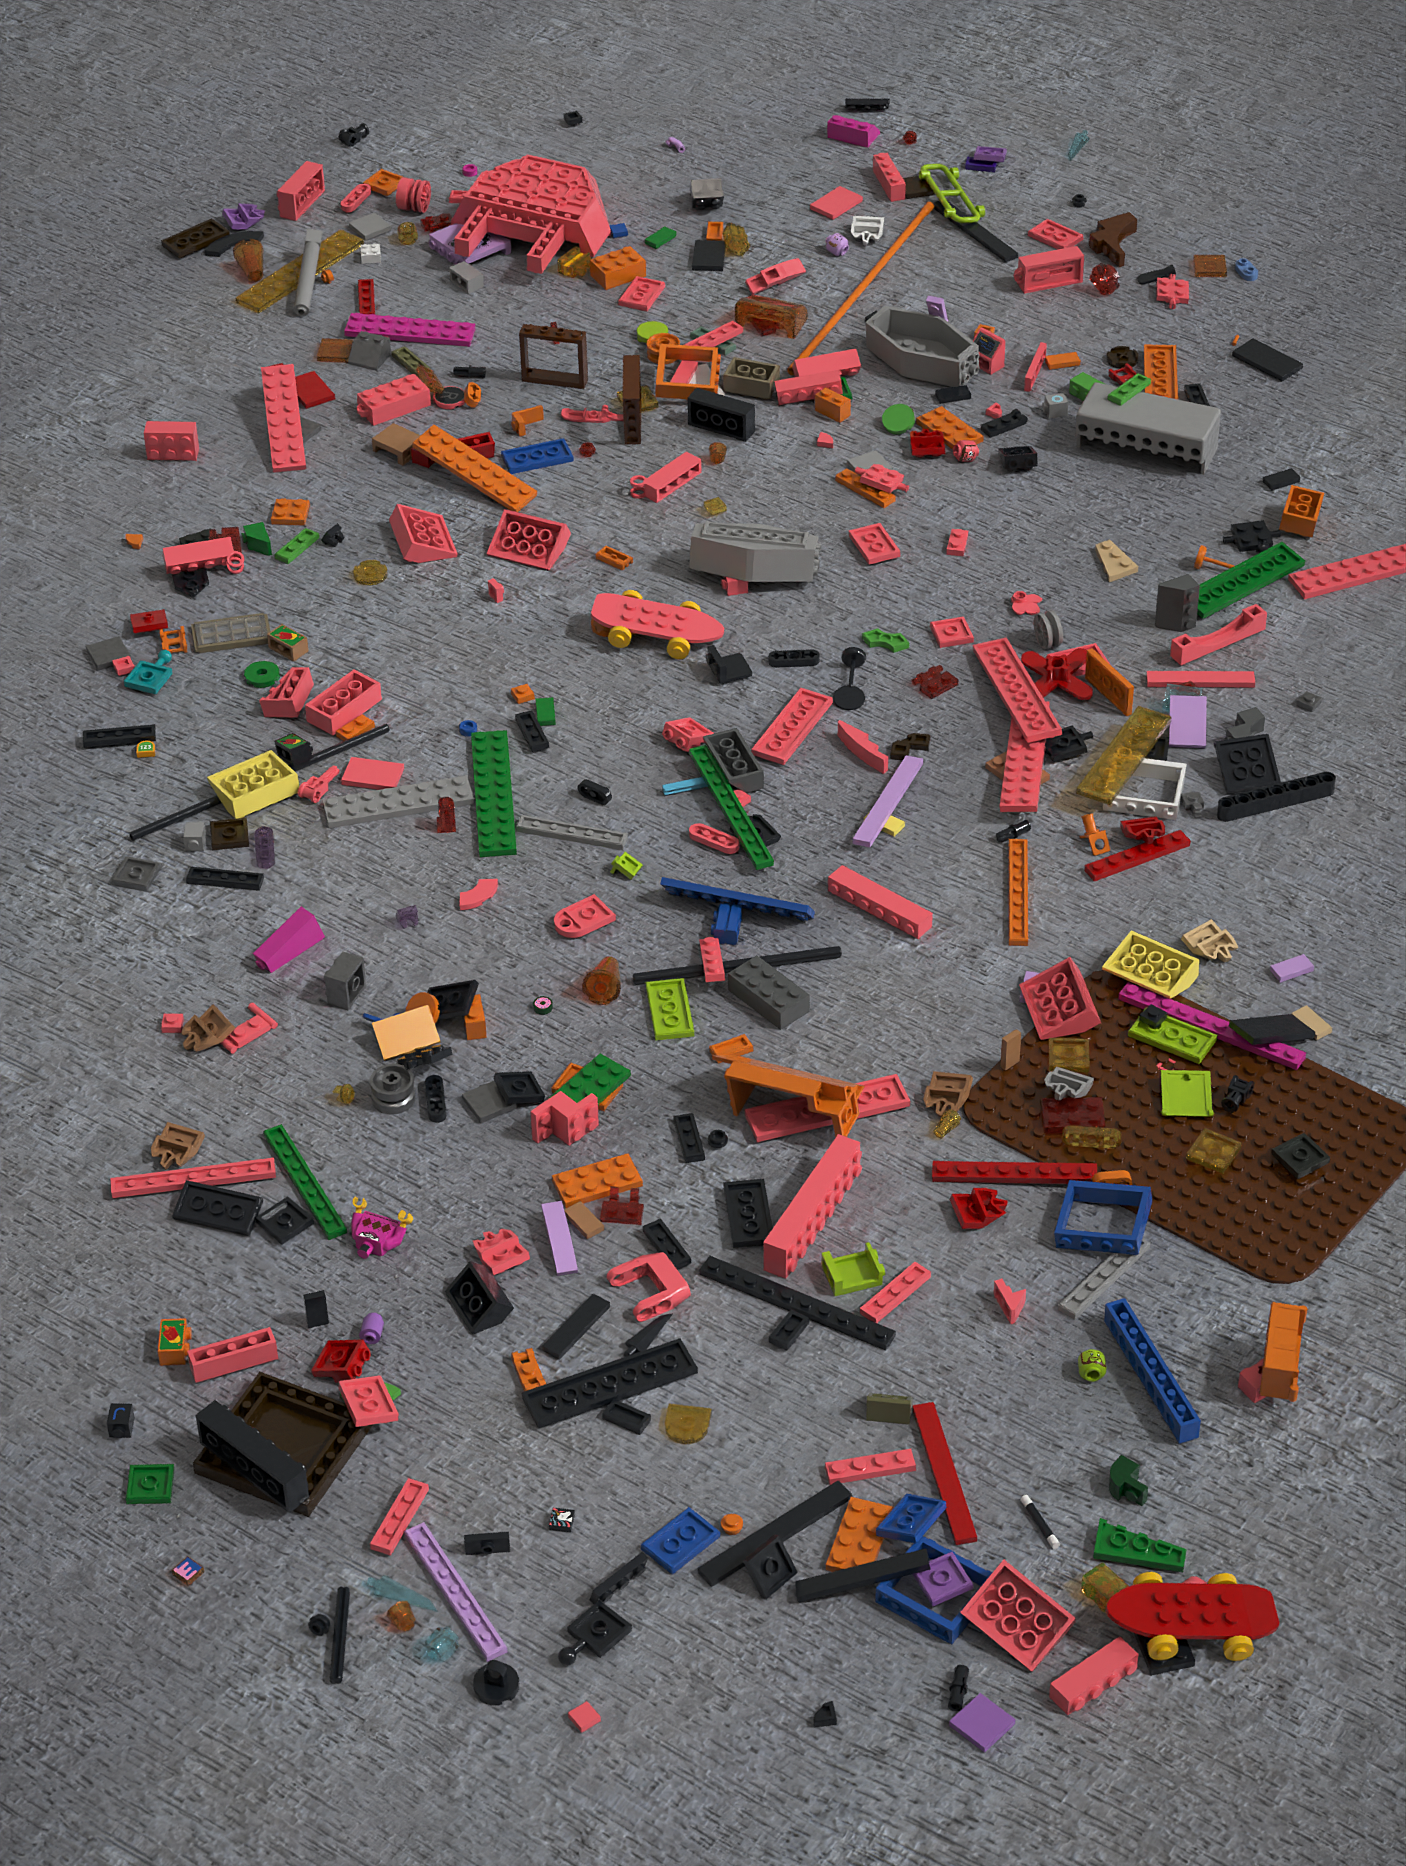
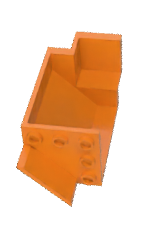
(823, 1093)

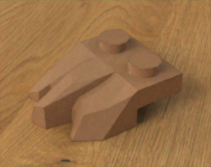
(206, 1030)
(947, 1091)
(176, 1145)

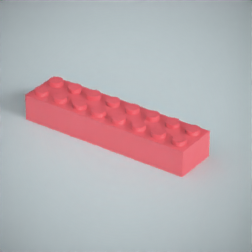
(812, 1206)

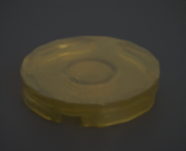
(370, 572)

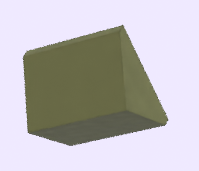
(889, 1408)

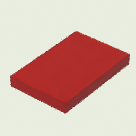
(312, 390)

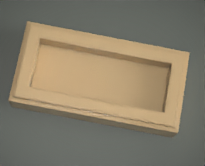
(1313, 1021)

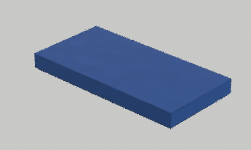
(537, 456)

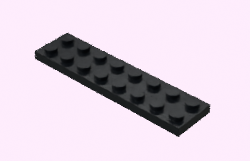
(609, 1382)

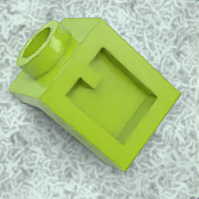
(626, 864)

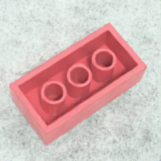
(301, 190)
(343, 702)

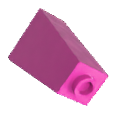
(289, 940)

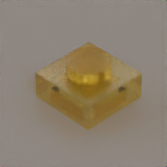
(715, 506)

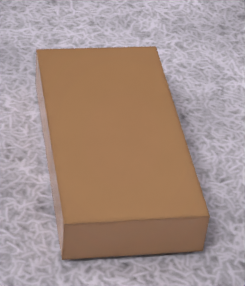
(1010, 1049)
(584, 1220)

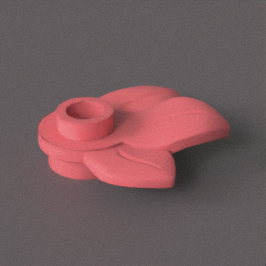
(1025, 603)

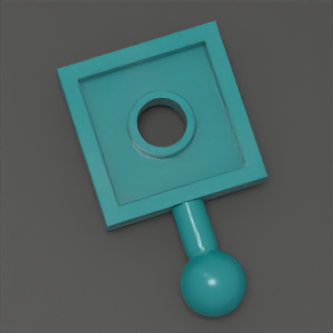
(158, 674)

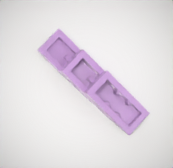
(559, 1238)

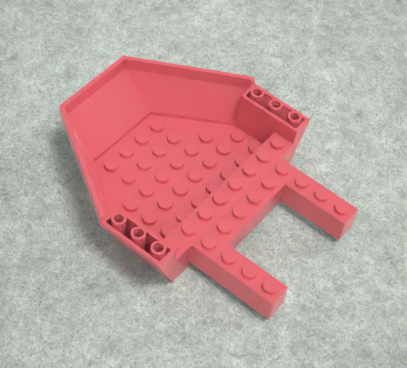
(534, 203)

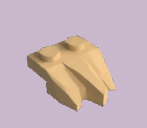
(1210, 941)

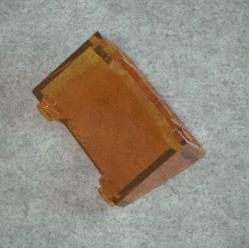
(789, 314)

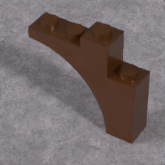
(1110, 234)

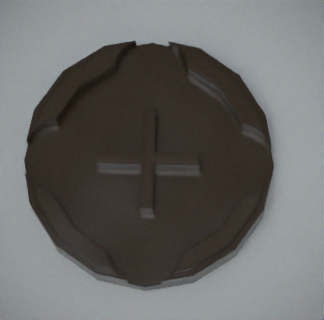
(1122, 355)

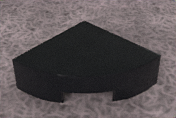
(825, 1716)

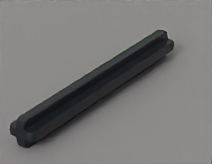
(339, 1635)

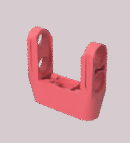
(663, 1274)

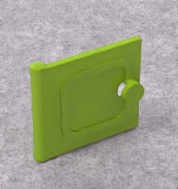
(1186, 1093)

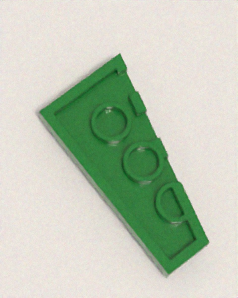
(1137, 1549)

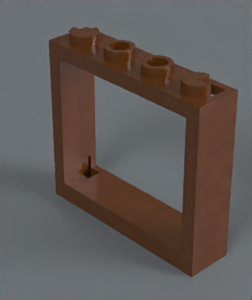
(551, 377)
(632, 399)

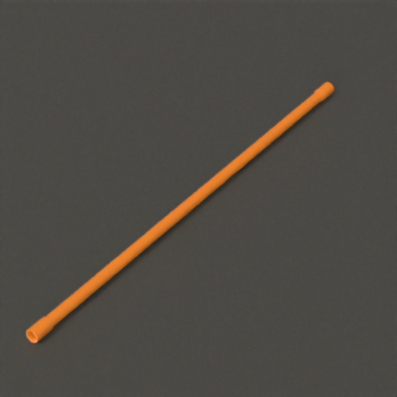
(927, 208)

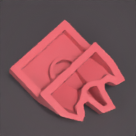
(500, 1251)

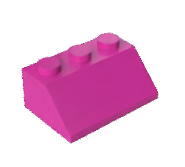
(851, 131)

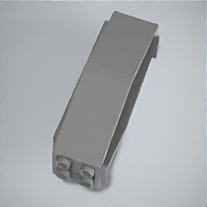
(922, 346)
(754, 552)

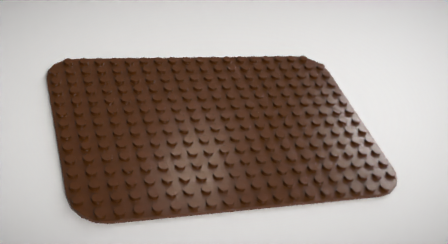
(1254, 1210)

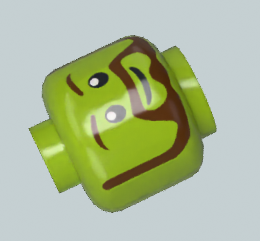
(1092, 1365)

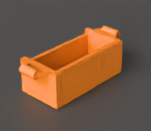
(1282, 1351)

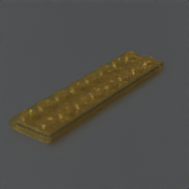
(1123, 755)

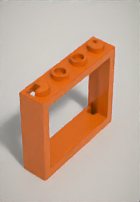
(691, 353)

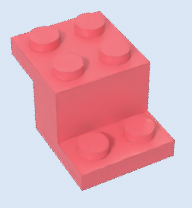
(564, 1118)

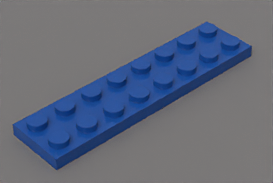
(730, 897)

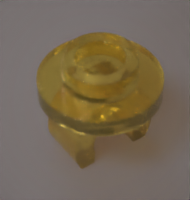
(345, 1092)

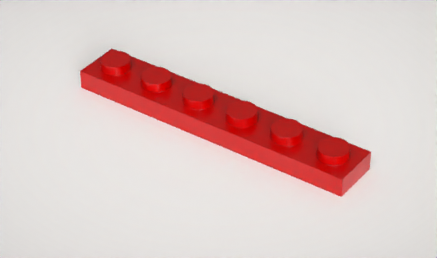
(1137, 855)

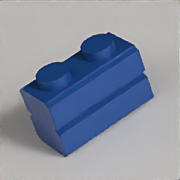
(727, 923)

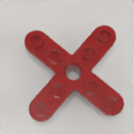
(1058, 672)

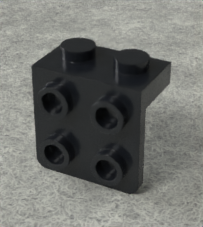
(728, 667)

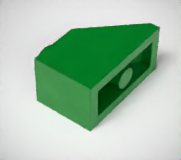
(257, 538)

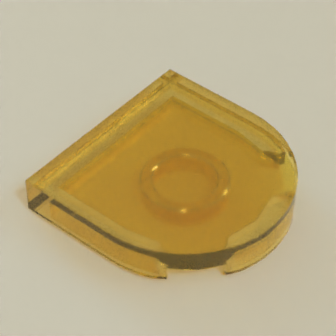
(687, 1423)

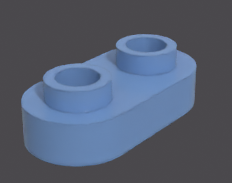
(1246, 269)

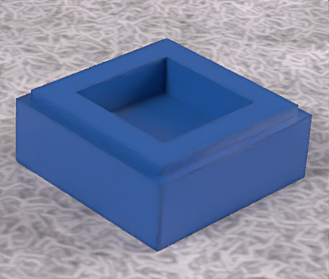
(618, 230)

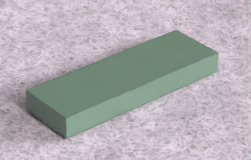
(723, 348)

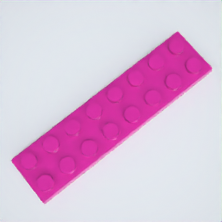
(412, 329)

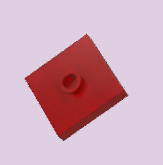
(149, 621)

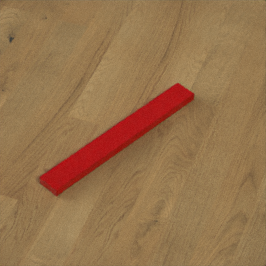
(944, 1473)

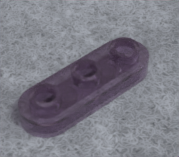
(264, 847)

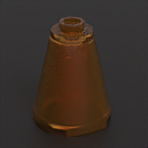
(250, 258)
(603, 982)

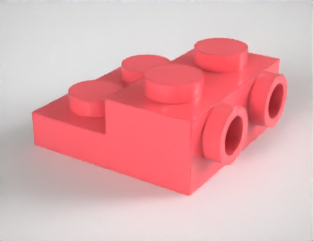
(685, 733)

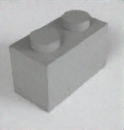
(466, 277)

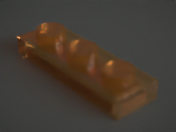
(430, 379)

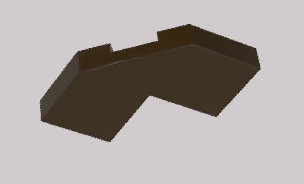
(913, 741)

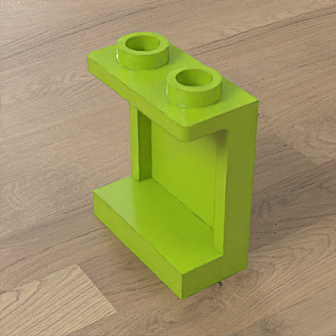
(853, 1271)

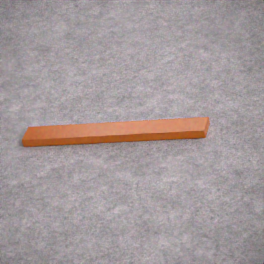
(1018, 892)

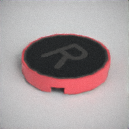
(450, 397)

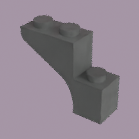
(1247, 724)

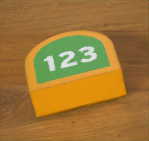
(145, 749)

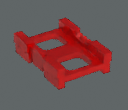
(1122, 379)

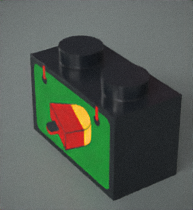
(293, 749)

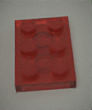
(1072, 1112)

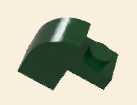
(1124, 1481)

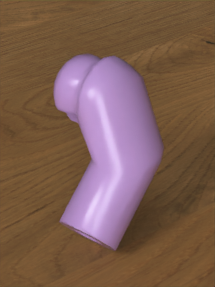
(678, 144)

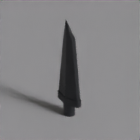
(645, 1337)

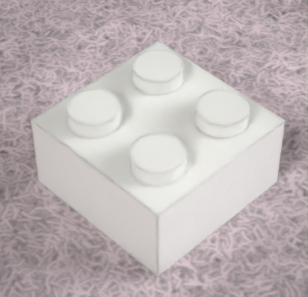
(370, 253)

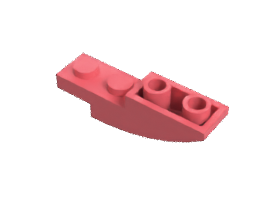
(775, 275)

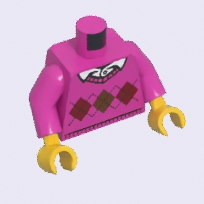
(375, 1232)

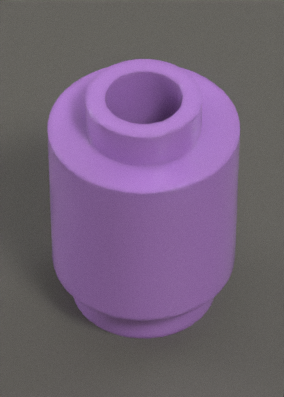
(371, 1328)

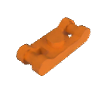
(529, 1372)

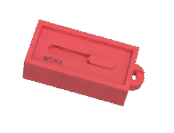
(1050, 269)
(393, 399)

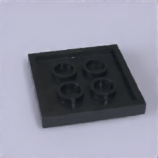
(1247, 763)

